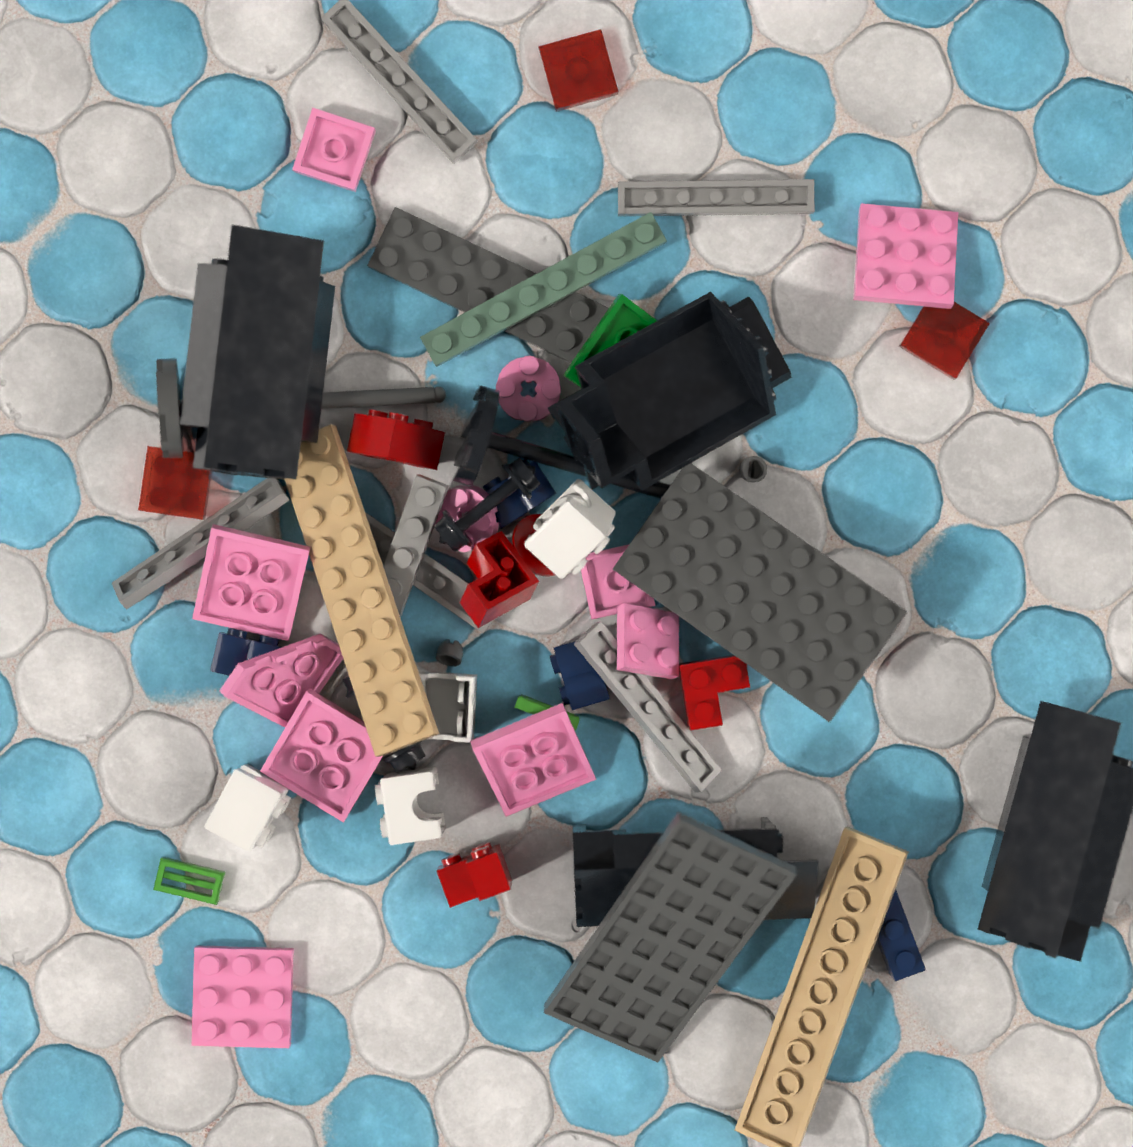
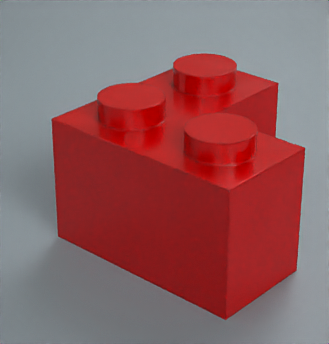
(396, 439)
(501, 583)
(702, 683)
(475, 875)

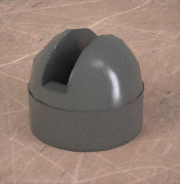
(758, 469)
(449, 653)

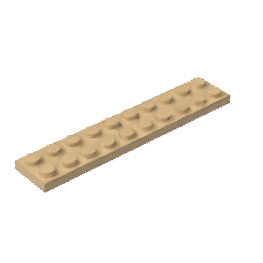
(359, 597)
(821, 989)

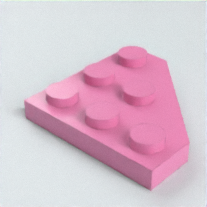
(279, 679)

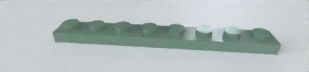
(543, 289)

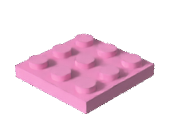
(906, 256)
(251, 582)
(323, 756)
(533, 759)
(242, 996)

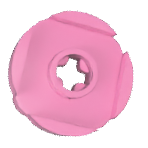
(528, 370)
(463, 499)

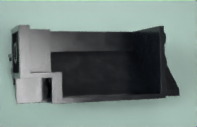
(257, 354)
(672, 392)
(1059, 834)
(610, 859)

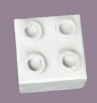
(571, 530)
(452, 704)
(248, 808)
(403, 817)

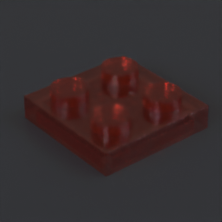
(578, 70)
(944, 337)
(174, 486)

